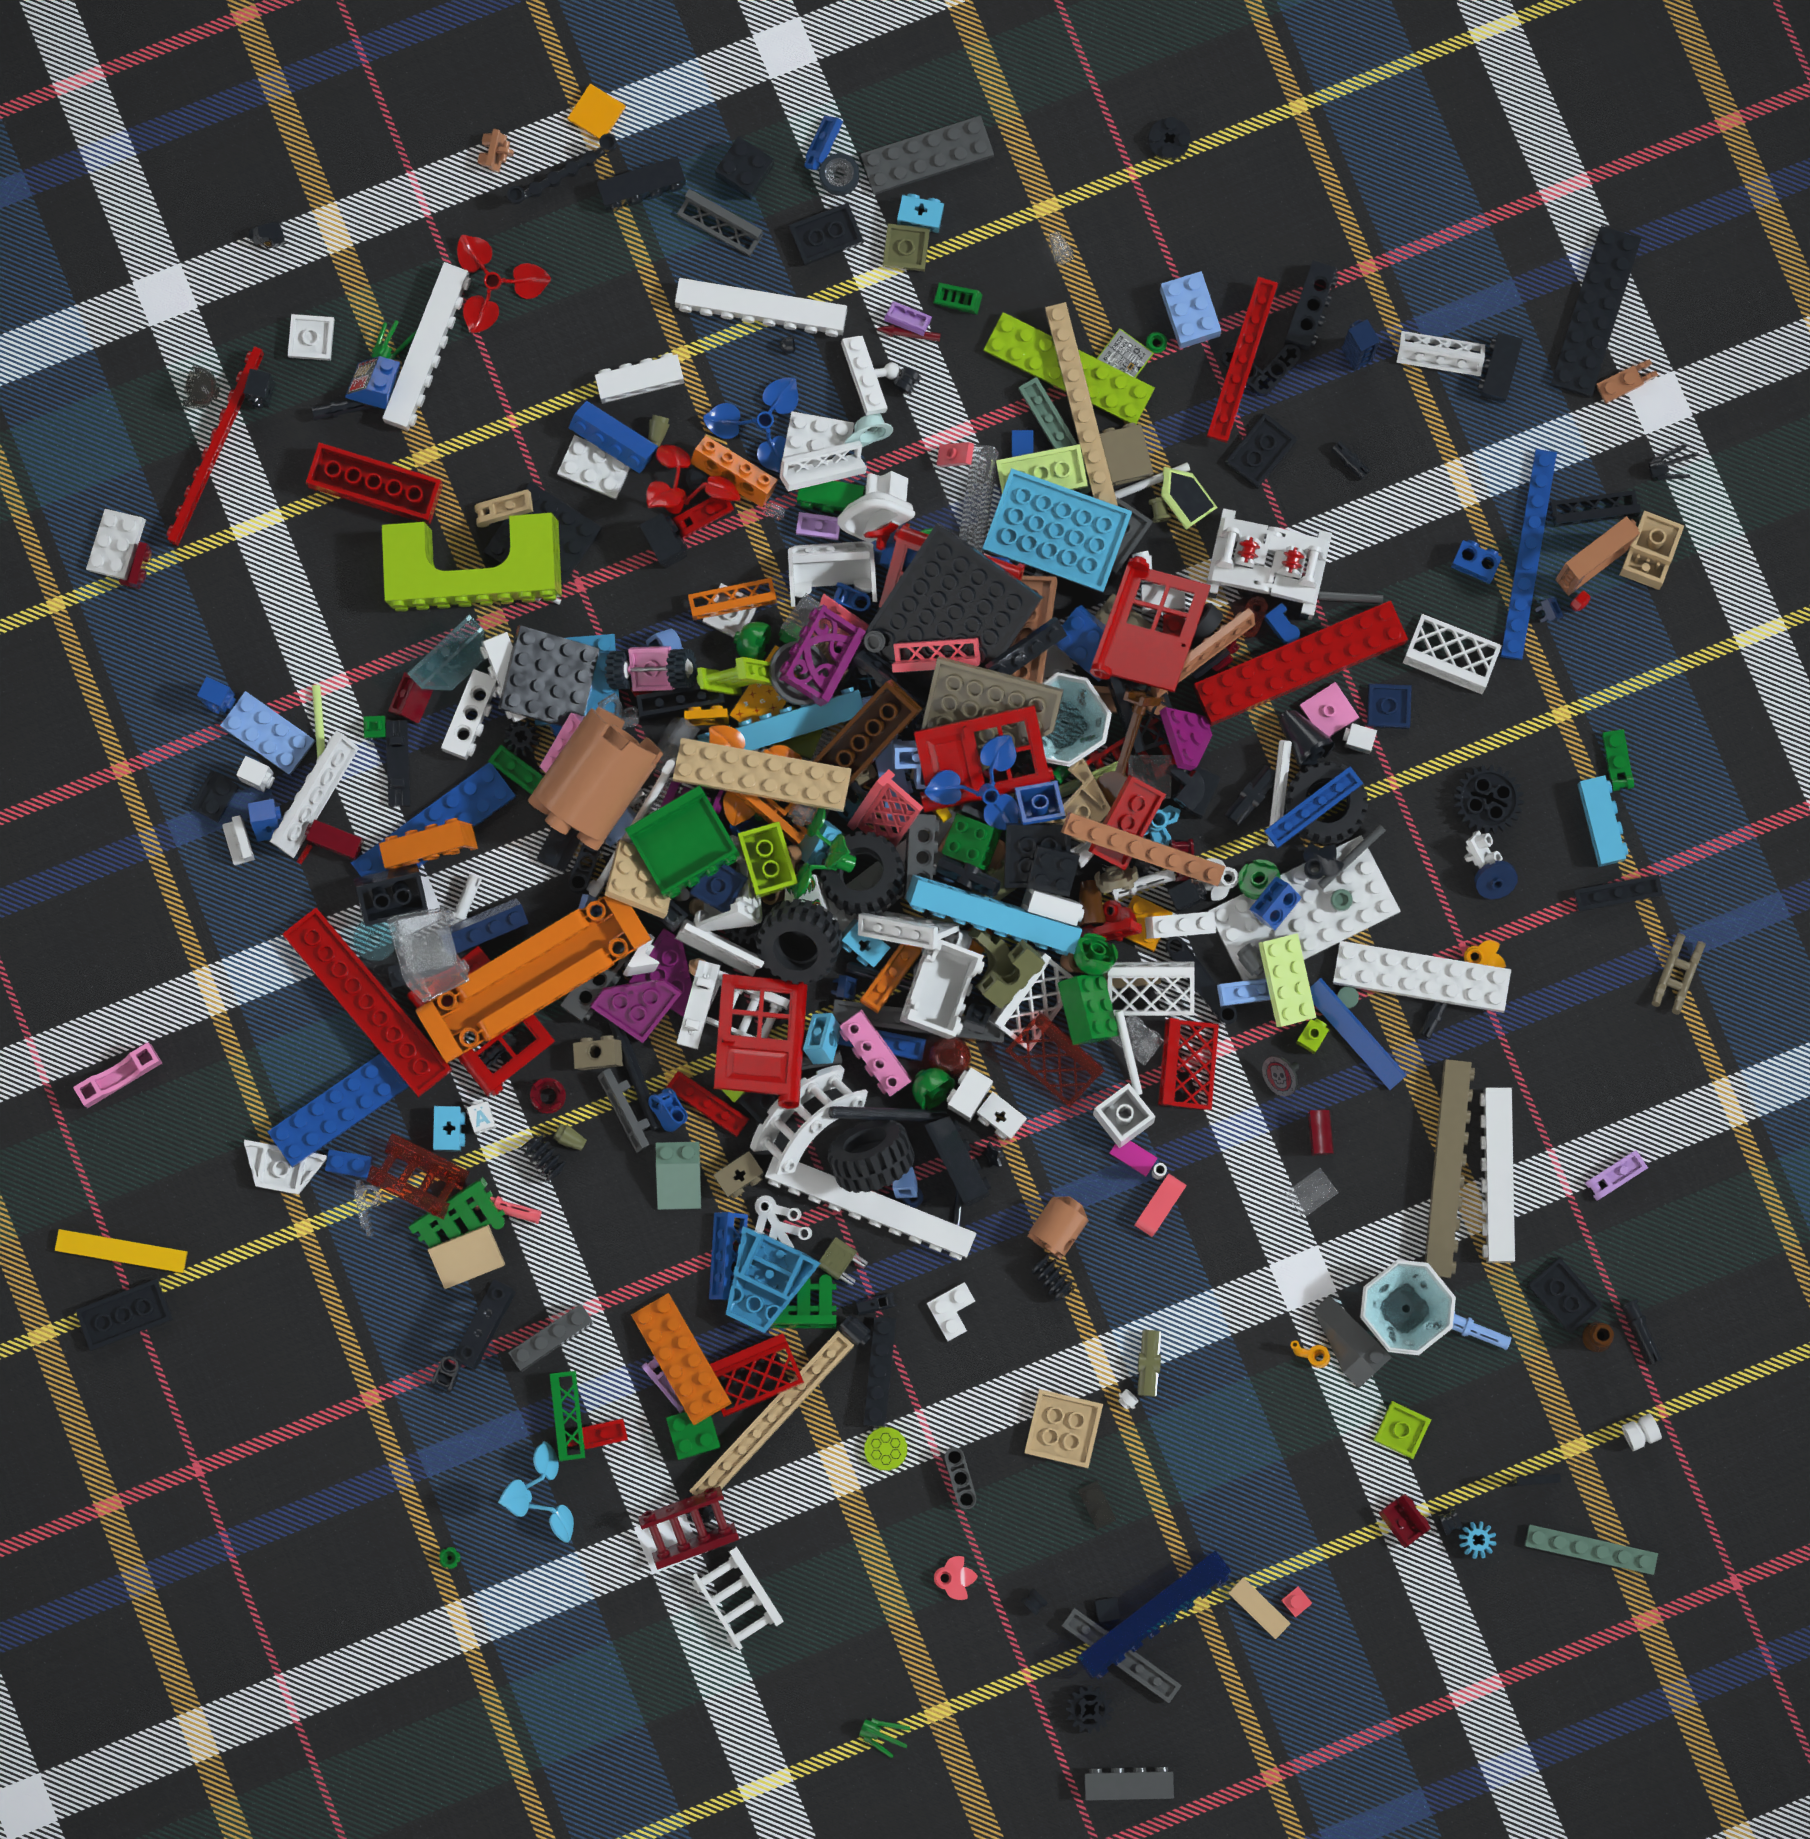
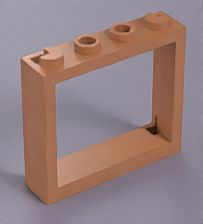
(1597, 555)

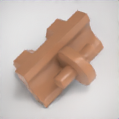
(497, 151)

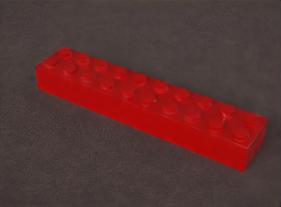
(1300, 663)

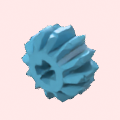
(1478, 1547)

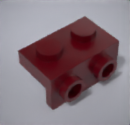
(137, 573)
(1404, 1520)

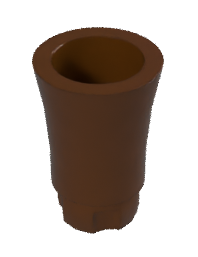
(1091, 899)
(1590, 1336)

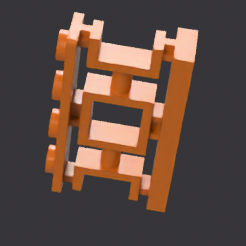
(769, 812)

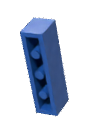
(613, 437)

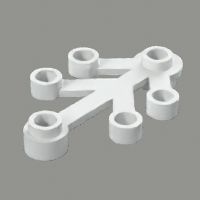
(778, 1228)

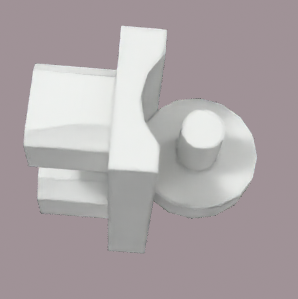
(1479, 851)

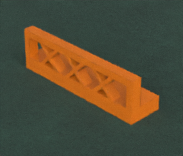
(752, 601)

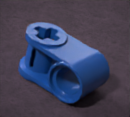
(850, 598)
(669, 1110)

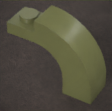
(996, 952)

